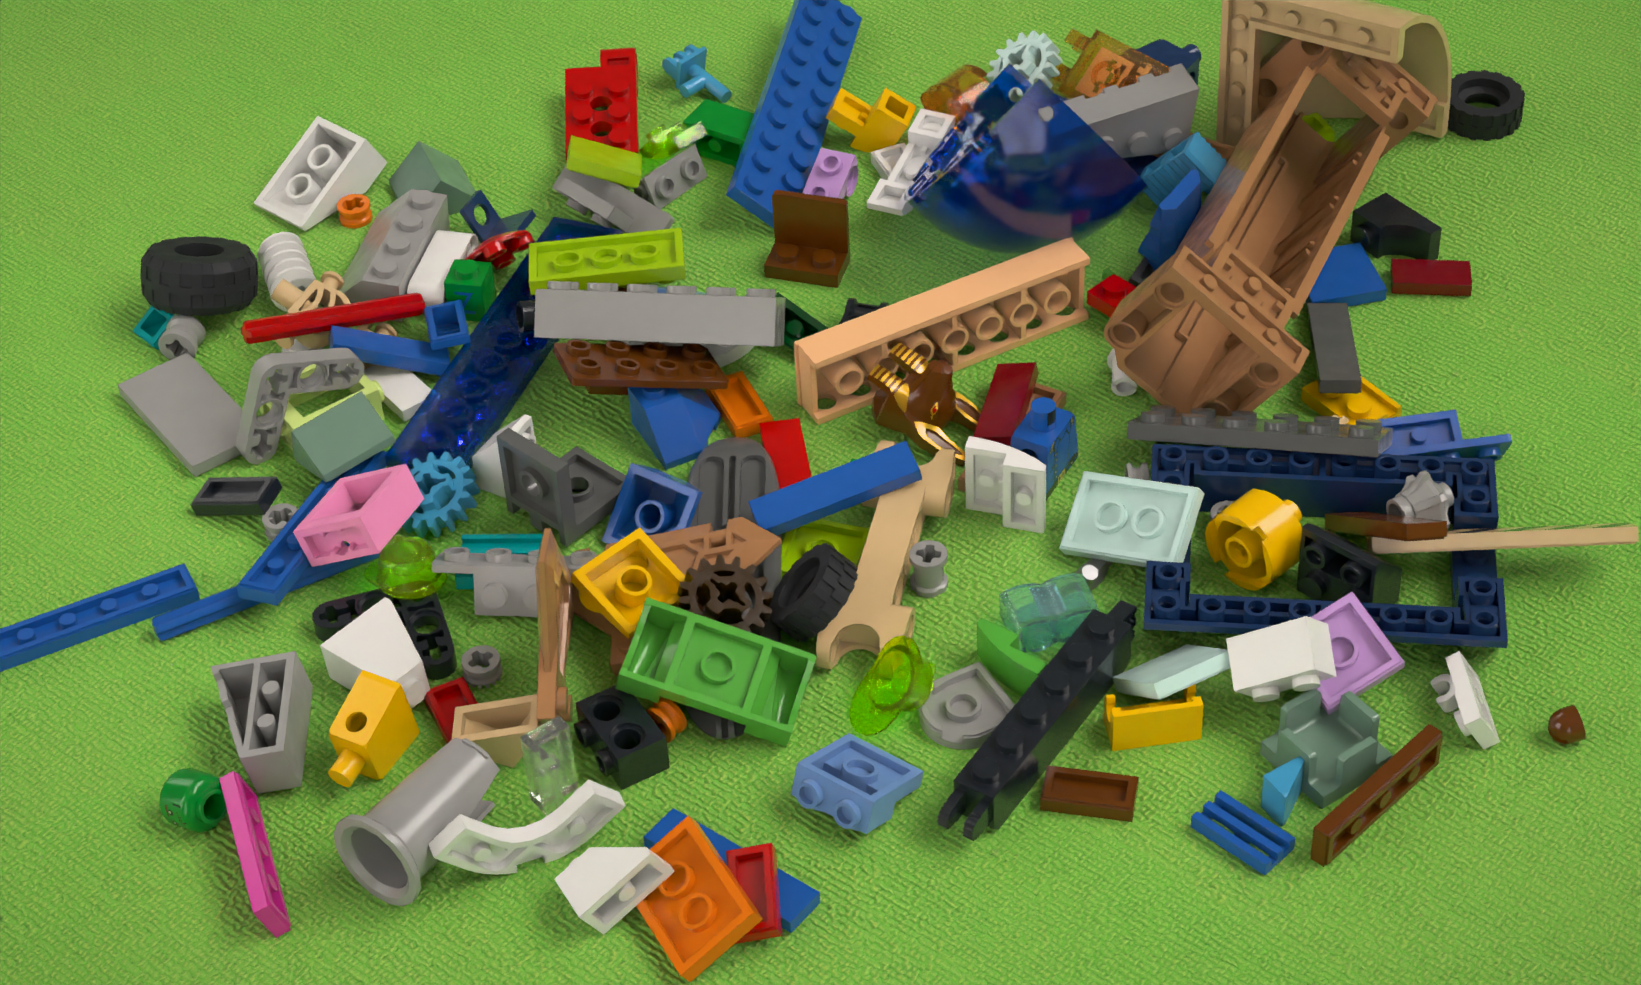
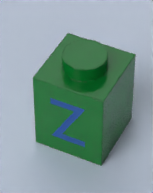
(472, 284)

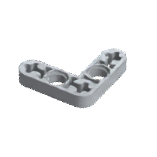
(287, 382)

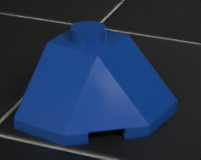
(673, 422)
(651, 502)

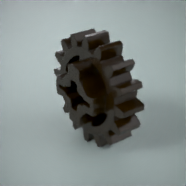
(727, 583)

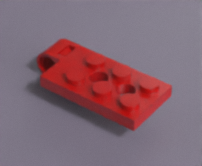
(609, 85)

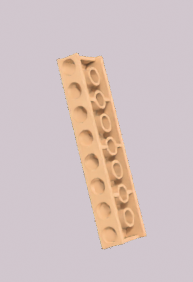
(942, 323)

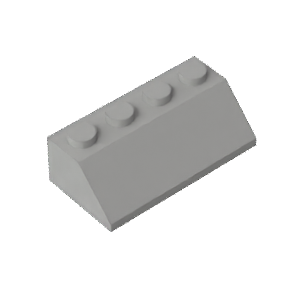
(395, 246)

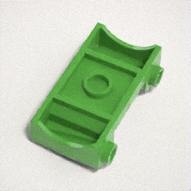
(716, 670)

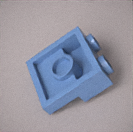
(854, 783)

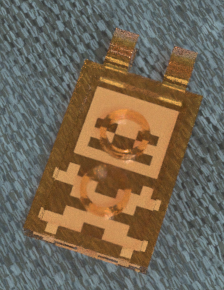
(1103, 64)

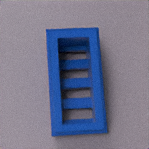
(447, 325)

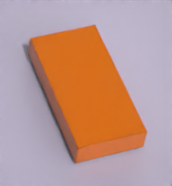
(740, 406)

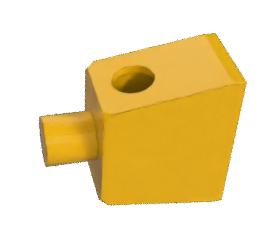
(371, 729)

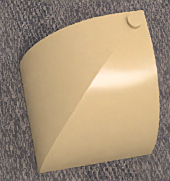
(1355, 26)

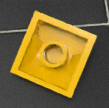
(623, 579)

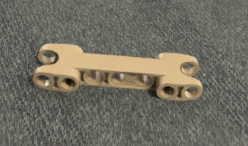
(873, 607)

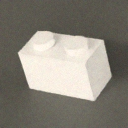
(1281, 658)

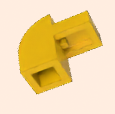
(873, 125)

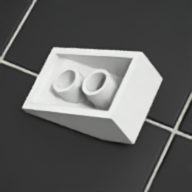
(319, 173)

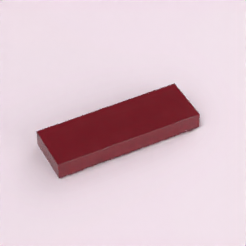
(1006, 401)

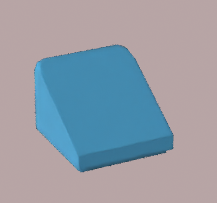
(1282, 789)

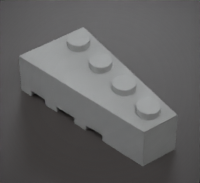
(1141, 116)

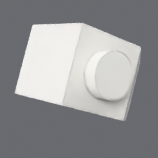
(611, 882)

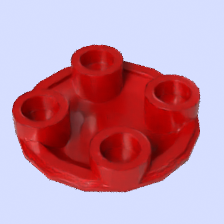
(501, 247)

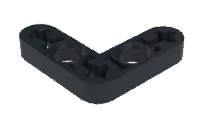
(412, 615)

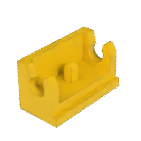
(1153, 722)

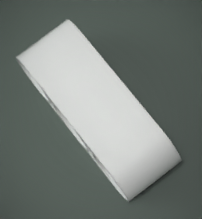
(436, 263)

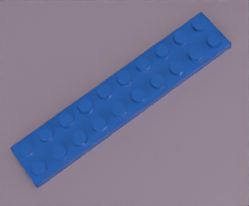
(794, 104)

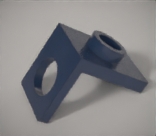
(494, 224)

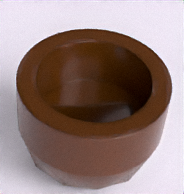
(1566, 725)

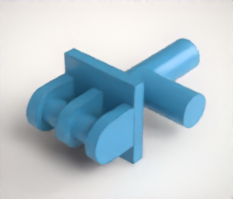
(690, 73)

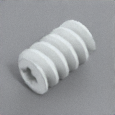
(284, 258)

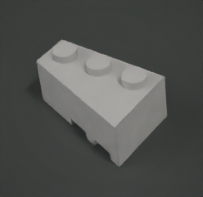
(268, 717)

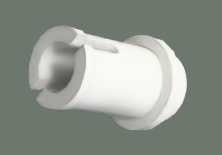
(1121, 383)

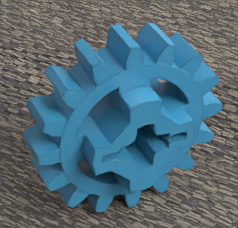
(443, 497)

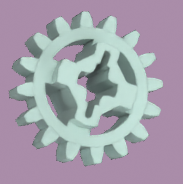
(1030, 56)

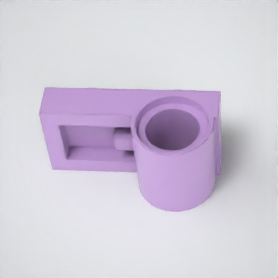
(833, 174)

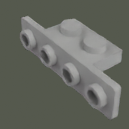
(610, 203)
(502, 579)

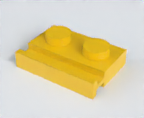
(1365, 405)

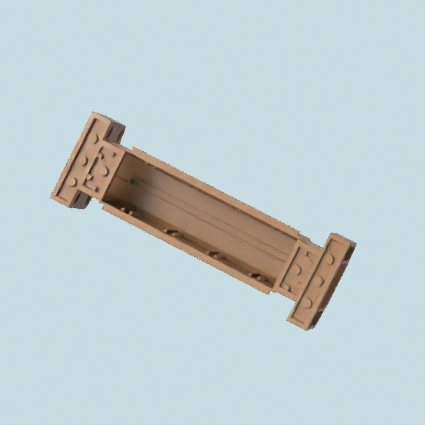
(1217, 310)

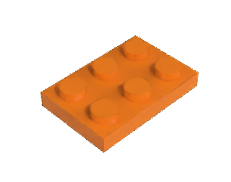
(700, 905)

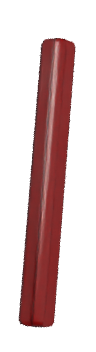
(342, 315)

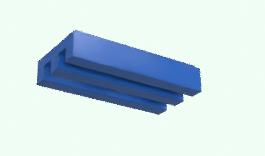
(1247, 829)

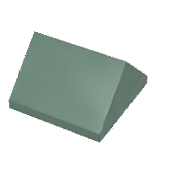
(433, 171)
(340, 438)

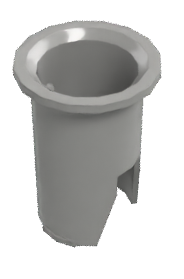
(390, 842)

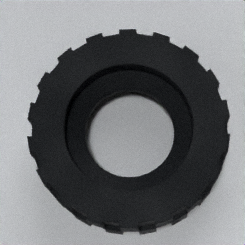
(1485, 122)
(812, 592)

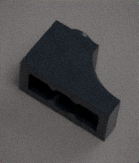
(1392, 228)

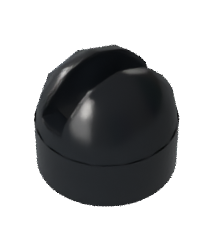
(525, 315)

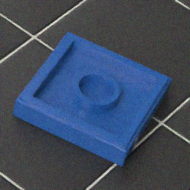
(1348, 278)

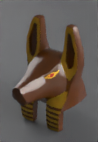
(922, 402)

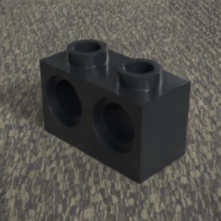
(621, 736)

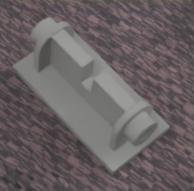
(672, 178)

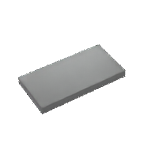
(186, 412)

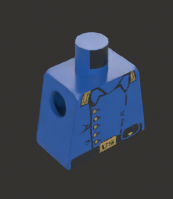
(1049, 437)

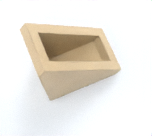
(498, 726)

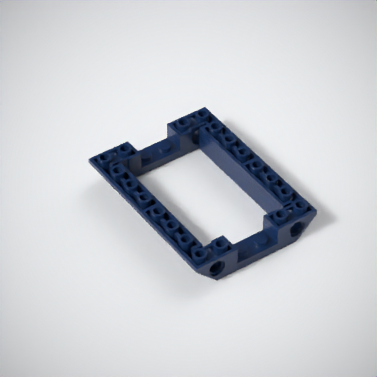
(1326, 486)

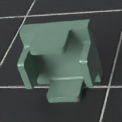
(1336, 747)

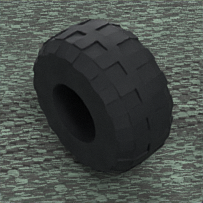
(199, 276)

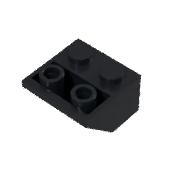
(1336, 567)

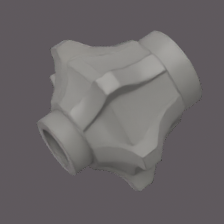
(1422, 499)

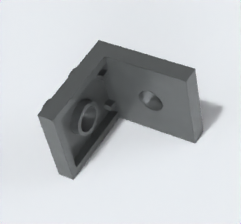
(545, 485)

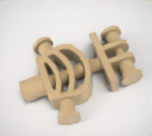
(318, 293)

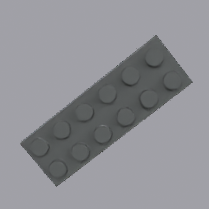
(1248, 431)

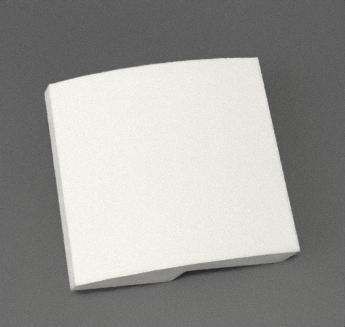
(1005, 484)

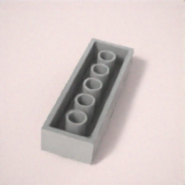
(659, 317)

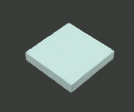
(1172, 671)

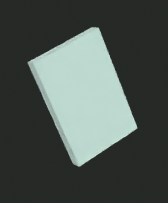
(1131, 520)

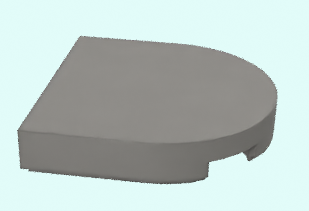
(964, 708)

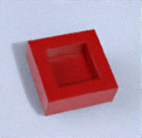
(1108, 294)

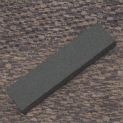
(1333, 348)

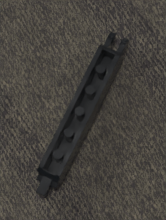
(1041, 722)

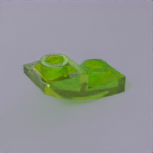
(666, 142)

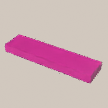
(255, 854)

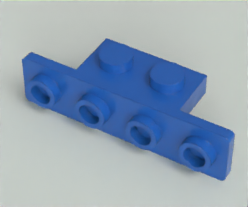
(1441, 436)

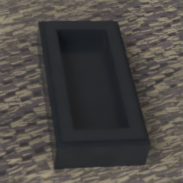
(236, 496)

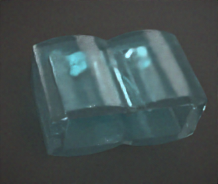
(1046, 611)

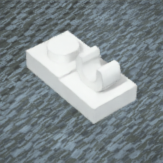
(1466, 692)

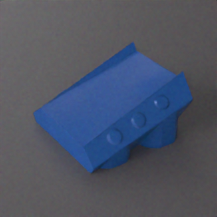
(1172, 220)

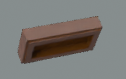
(1089, 793)

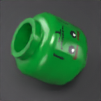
(193, 800)

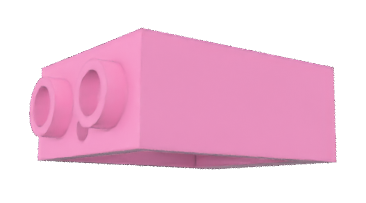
(361, 511)

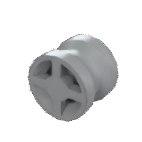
(181, 336)

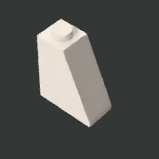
(379, 646)

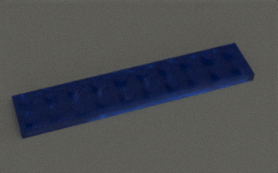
(486, 373)

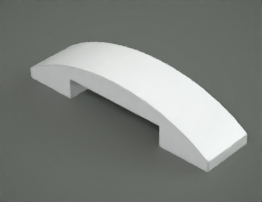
(923, 137)

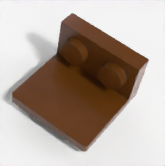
(809, 239)

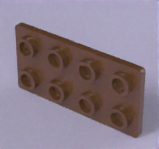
(616, 366)

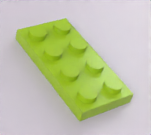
(609, 259)

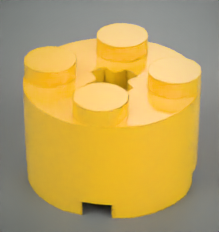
(1256, 538)

